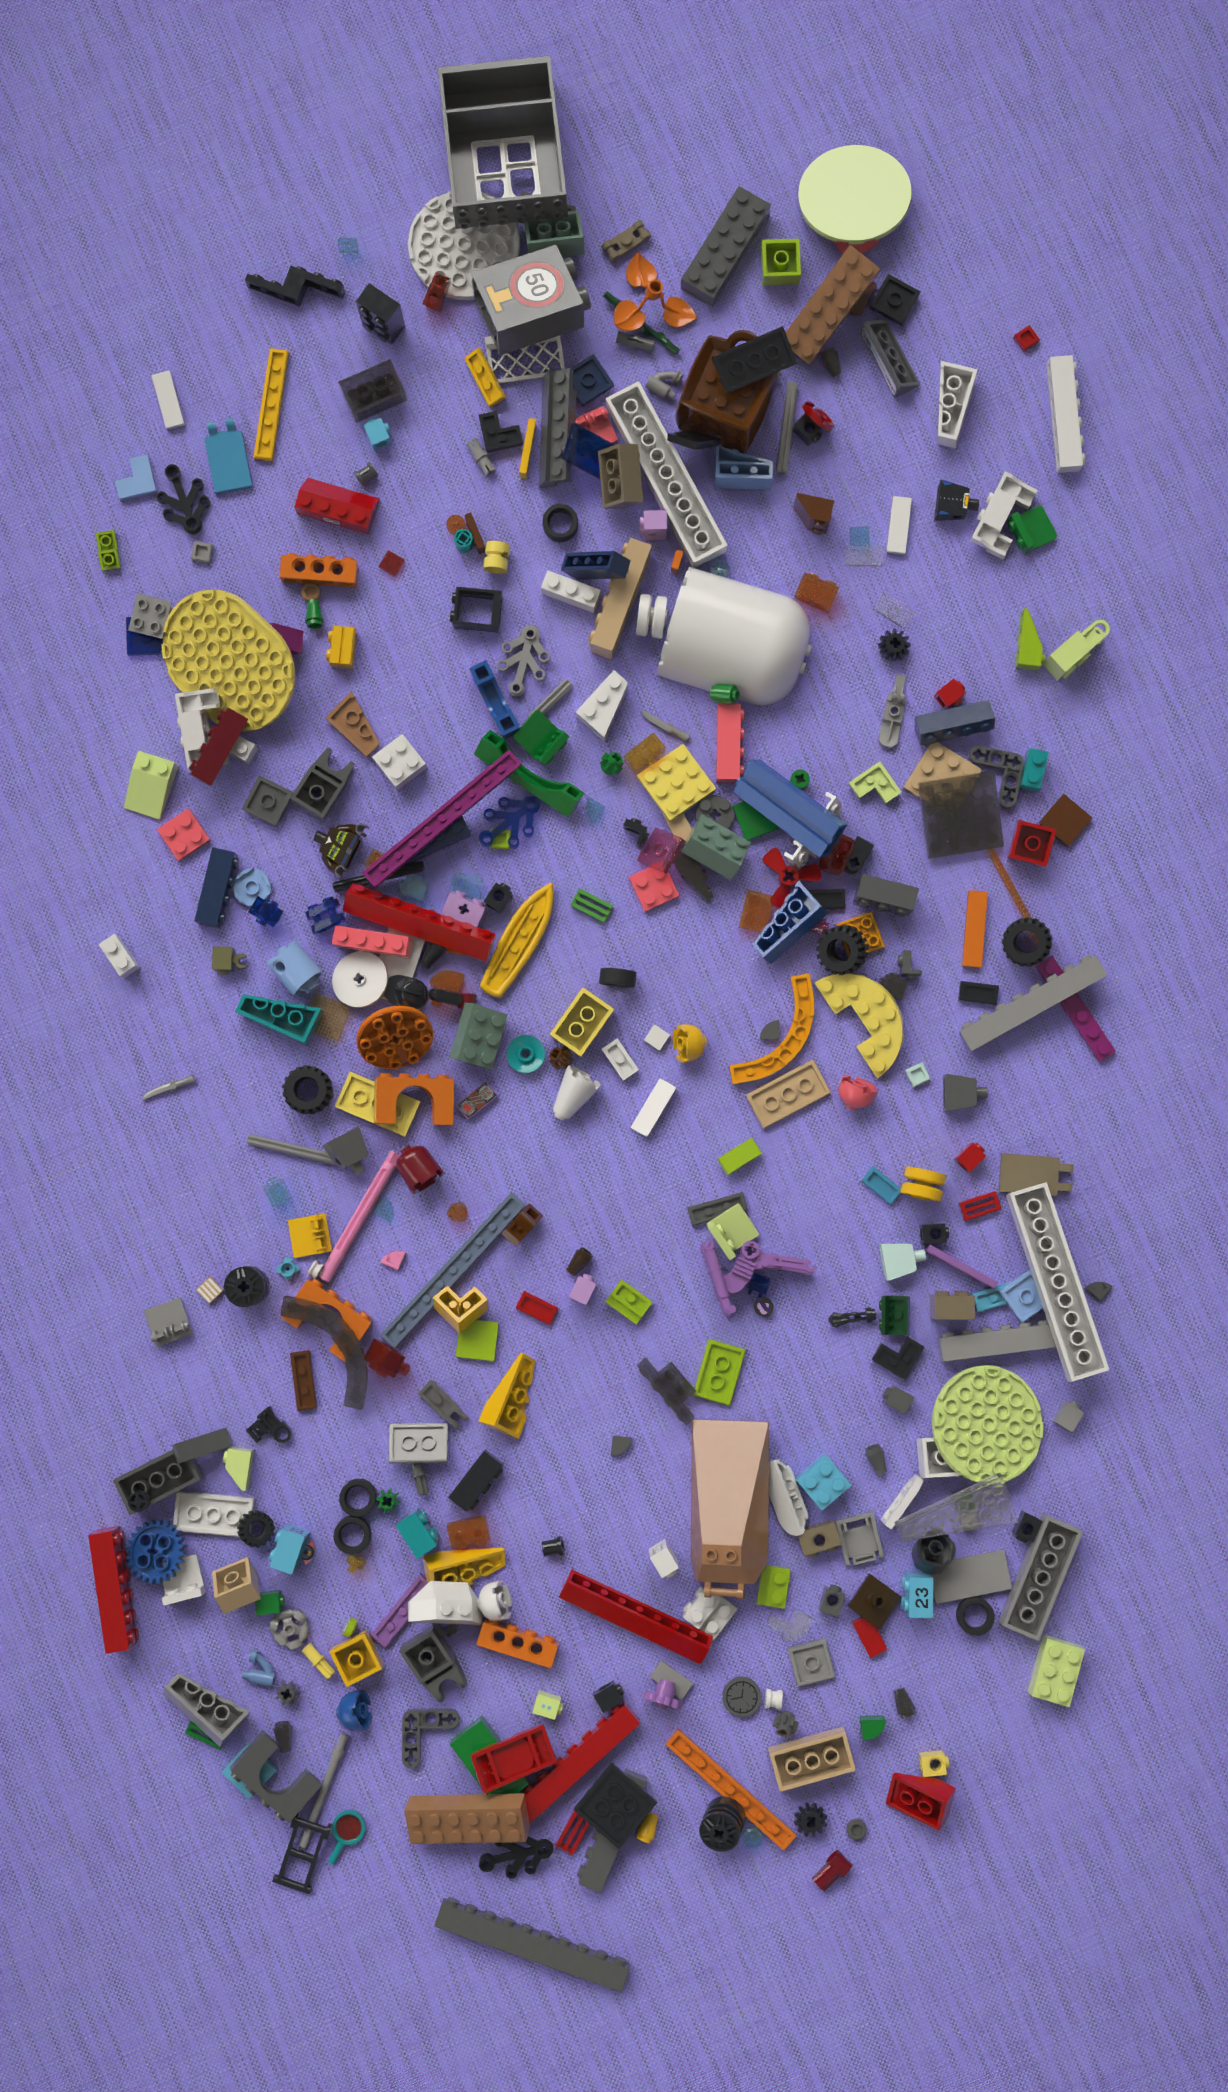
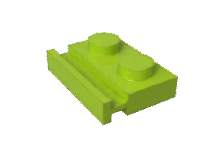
(628, 1301)
(773, 1586)

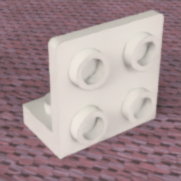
(186, 1584)

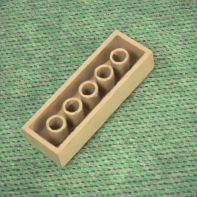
(620, 600)

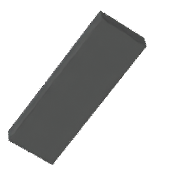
(709, 1210)
(202, 1445)

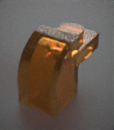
(447, 980)

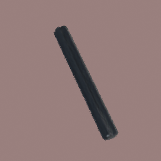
(362, 880)

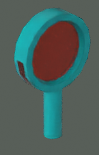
(347, 1829)

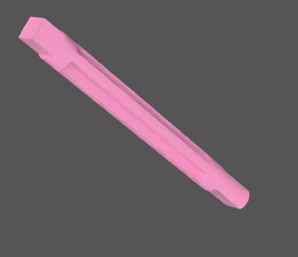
(359, 1217)

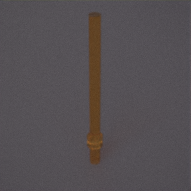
(1010, 886)

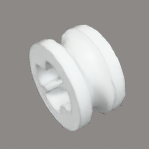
(315, 1269)

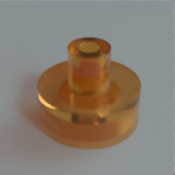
(452, 527)
(457, 1212)

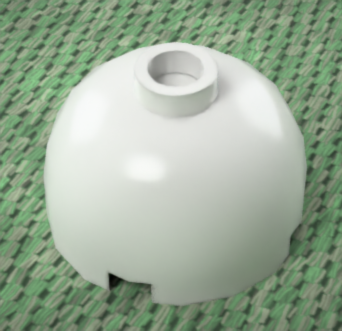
(494, 1601)

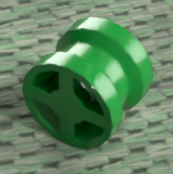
(802, 776)

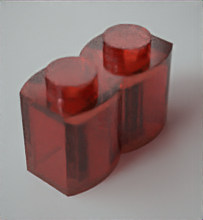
(837, 859)

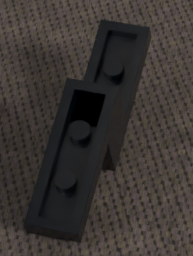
(295, 285)

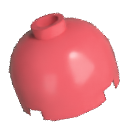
(856, 1092)

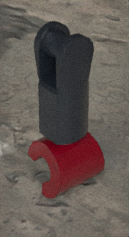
(451, 998)

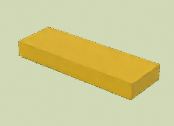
(485, 377)
(527, 449)

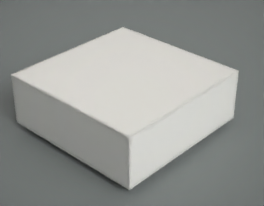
(656, 1037)

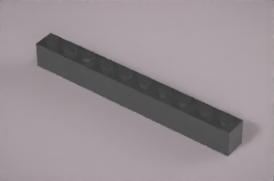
(532, 1944)

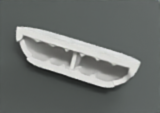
(786, 1498)

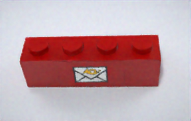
(336, 505)

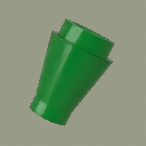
(313, 615)

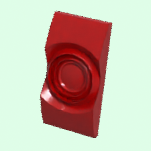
(513, 1758)

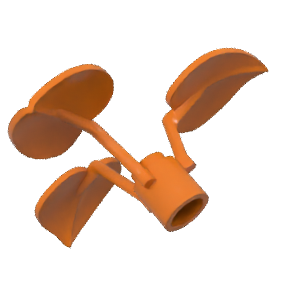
(628, 315)

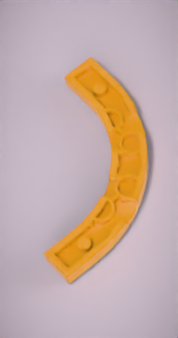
(790, 1045)

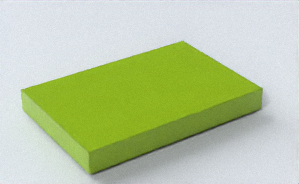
(719, 1372)

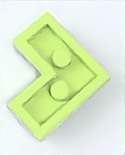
(877, 779)

